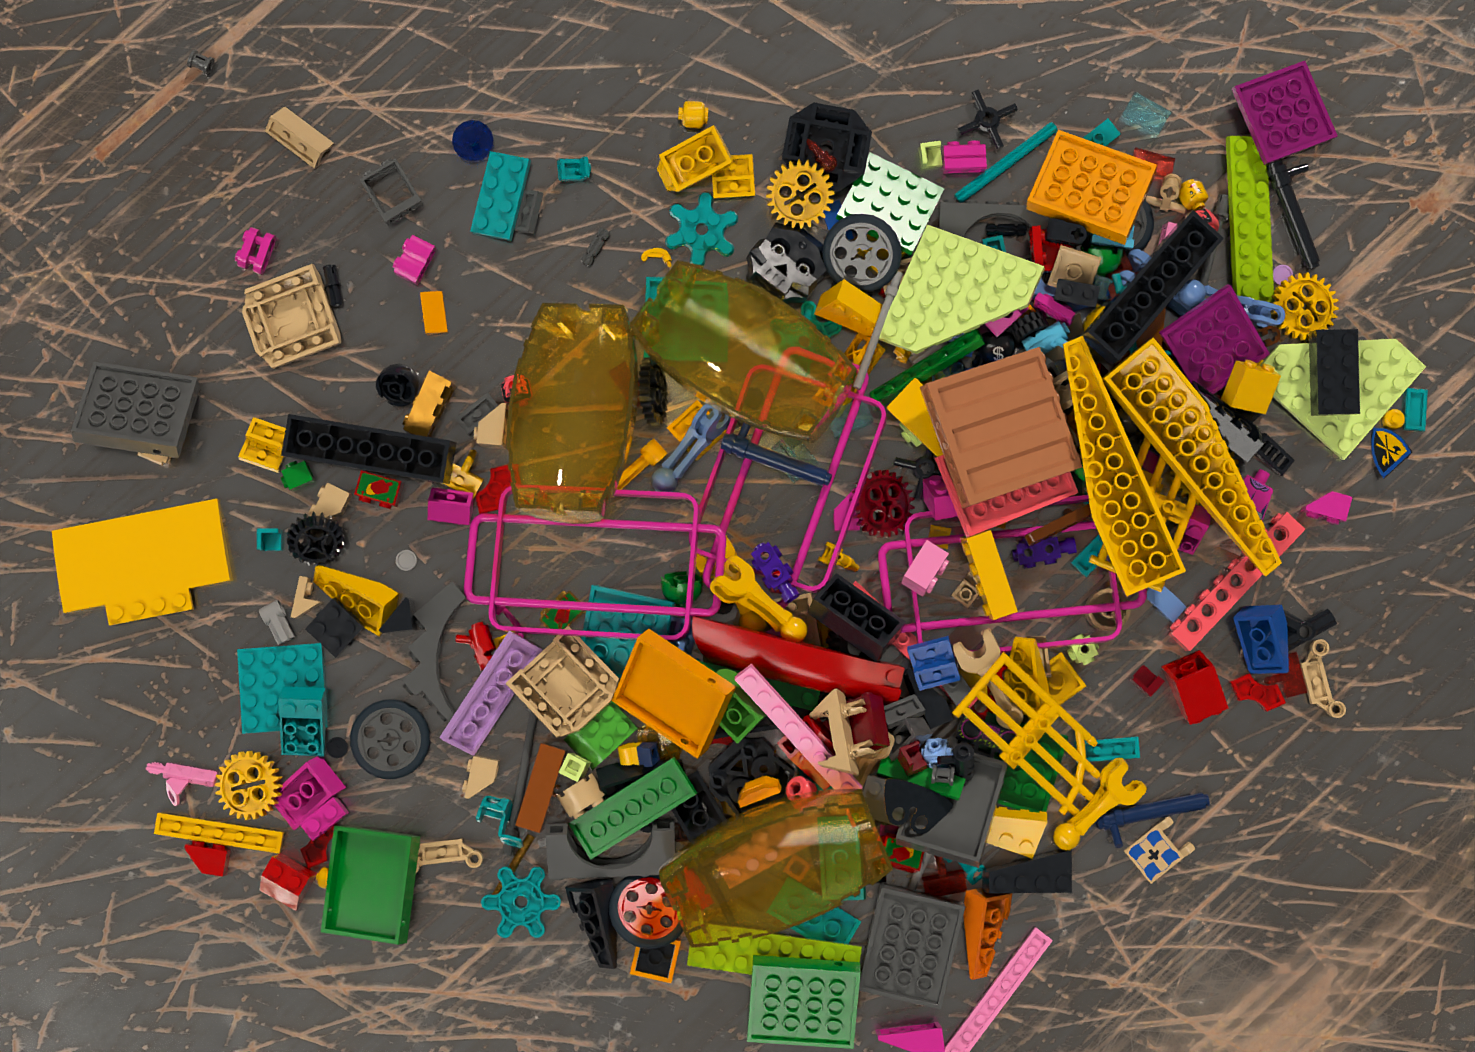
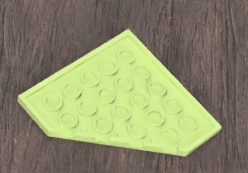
(955, 289)
(1384, 375)

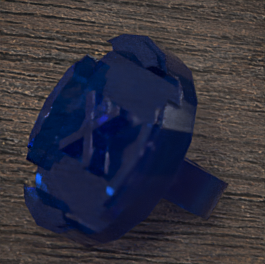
(473, 141)

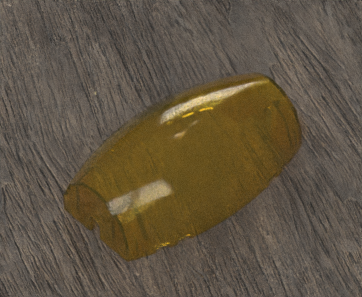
(744, 352)
(572, 412)
(775, 866)

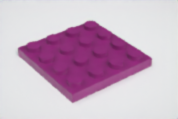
(1284, 112)
(1212, 339)

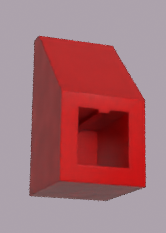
(209, 859)

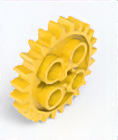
(789, 177)
(1317, 294)
(244, 767)

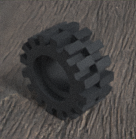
(1028, 326)

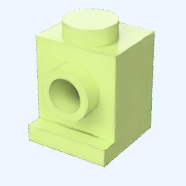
(574, 767)

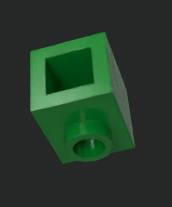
(297, 475)

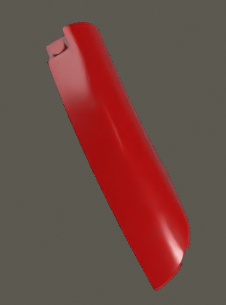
(796, 661)

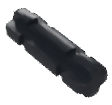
(1006, 229)

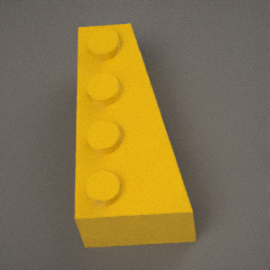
(989, 574)
(1017, 830)

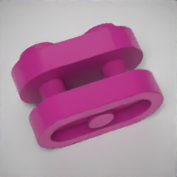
(246, 255)

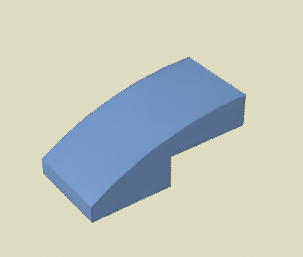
(1166, 603)

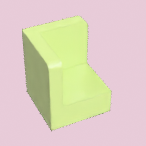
(930, 154)

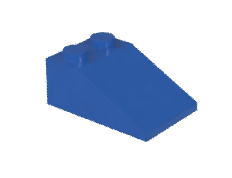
(1263, 638)

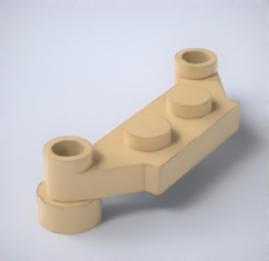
(1317, 682)
(447, 852)

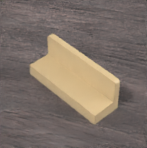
(298, 136)

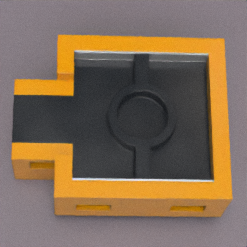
(656, 963)

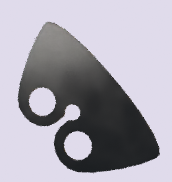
(907, 795)

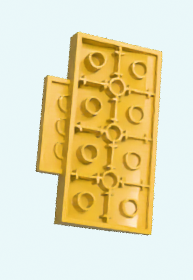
(142, 561)

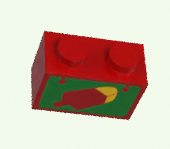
(378, 489)
(902, 857)

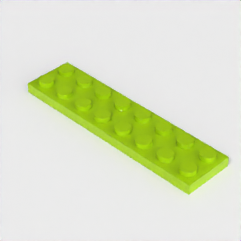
(1249, 220)
(739, 956)

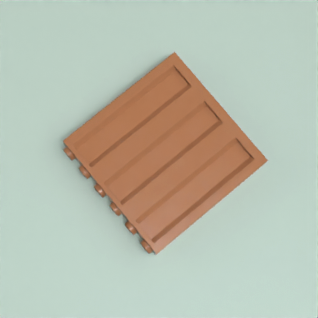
(1001, 427)

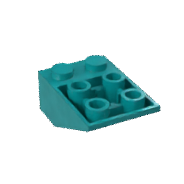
(302, 721)

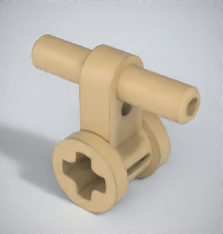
(1169, 191)

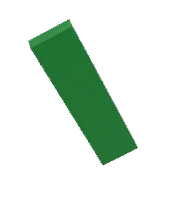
(894, 770)

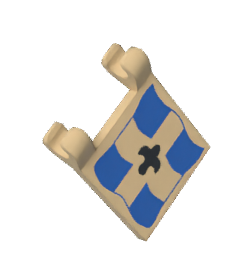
(1155, 852)

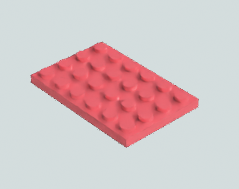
(1007, 506)

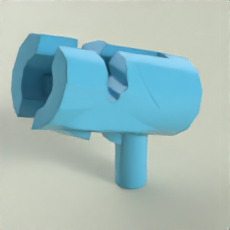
(1048, 338)

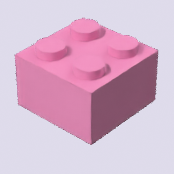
(924, 569)

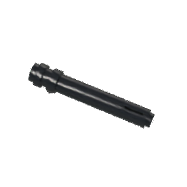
(1282, 185)

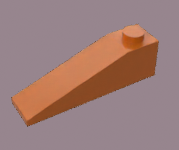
(982, 924)

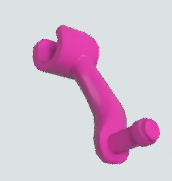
(503, 609)

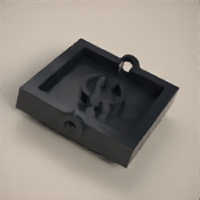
(335, 627)

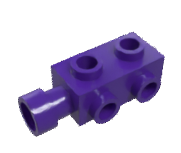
(1039, 553)
(772, 565)

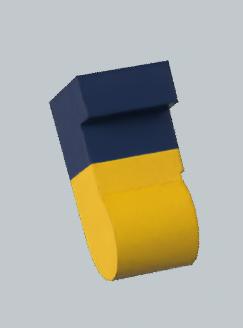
(639, 753)

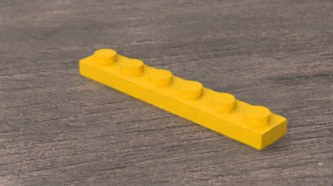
(219, 833)

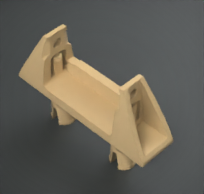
(838, 713)

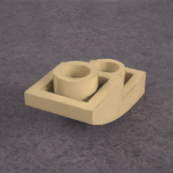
(966, 590)

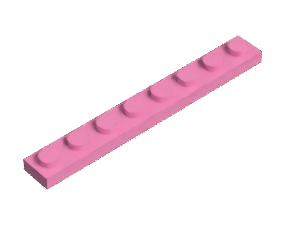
(792, 726)
(999, 992)

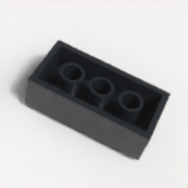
(1334, 372)
(856, 617)

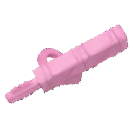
(180, 776)

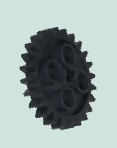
(652, 392)

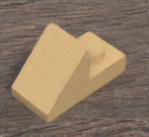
(301, 603)

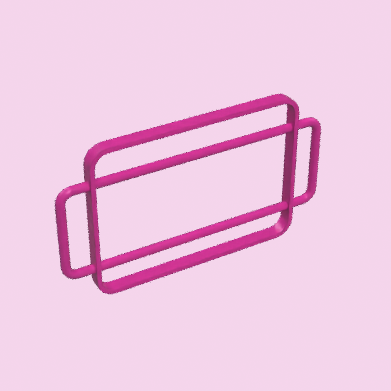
(858, 398)
(502, 518)
(919, 626)

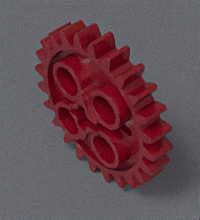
(898, 501)

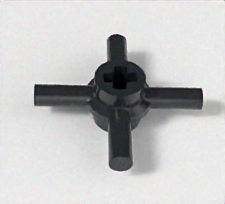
(989, 112)
(916, 465)

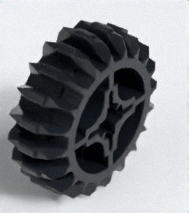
(314, 546)

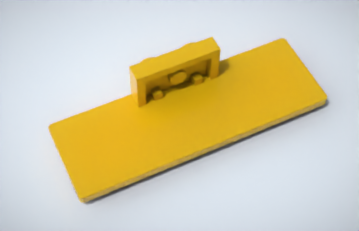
(913, 414)

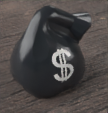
(994, 348)

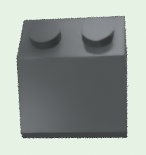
(875, 797)

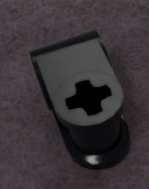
(1060, 232)

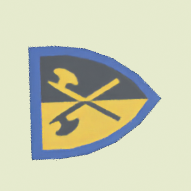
(1388, 450)

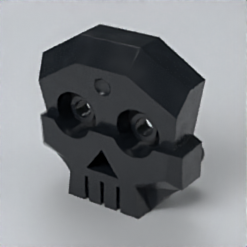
(781, 272)
(754, 753)

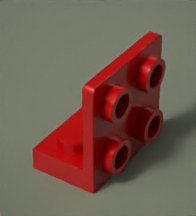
(1042, 251)

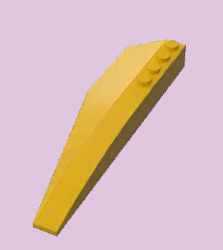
(1189, 441)
(1115, 482)

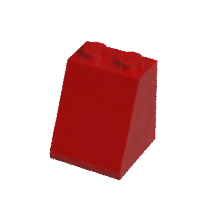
(1195, 687)
(286, 880)

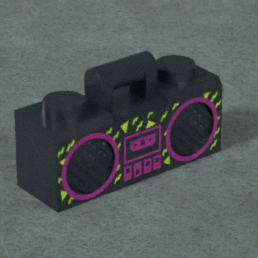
(971, 734)

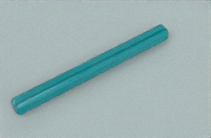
(1006, 162)

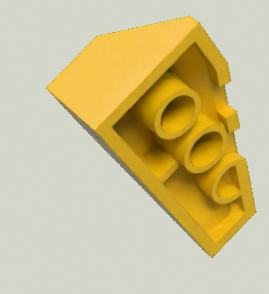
(365, 598)
(1028, 658)

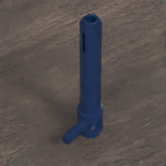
(745, 448)
(1118, 817)

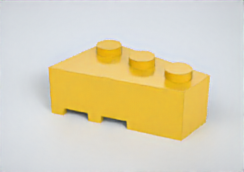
(849, 308)

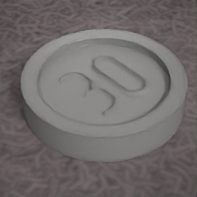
(406, 560)

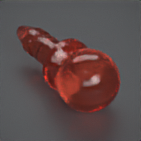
(826, 161)

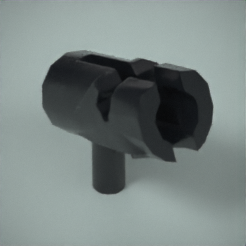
(962, 761)

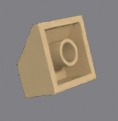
(493, 428)

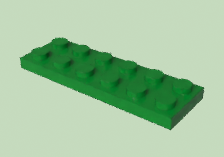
(632, 808)

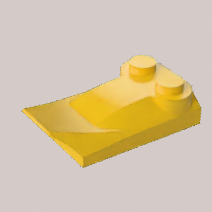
(694, 160)

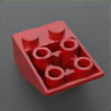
(798, 758)

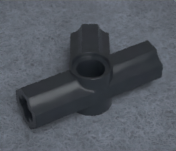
(1315, 624)

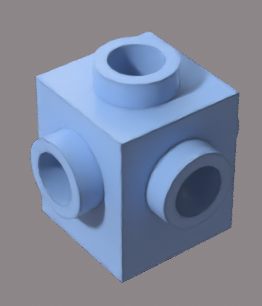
(935, 748)

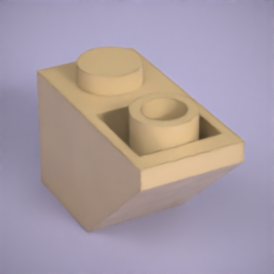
(332, 501)
(482, 774)

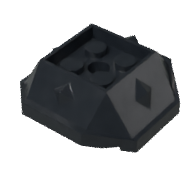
(832, 126)

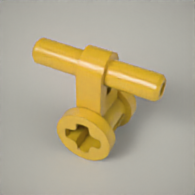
(843, 560)

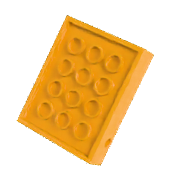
(1091, 186)
(673, 693)

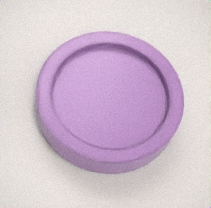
(1281, 273)

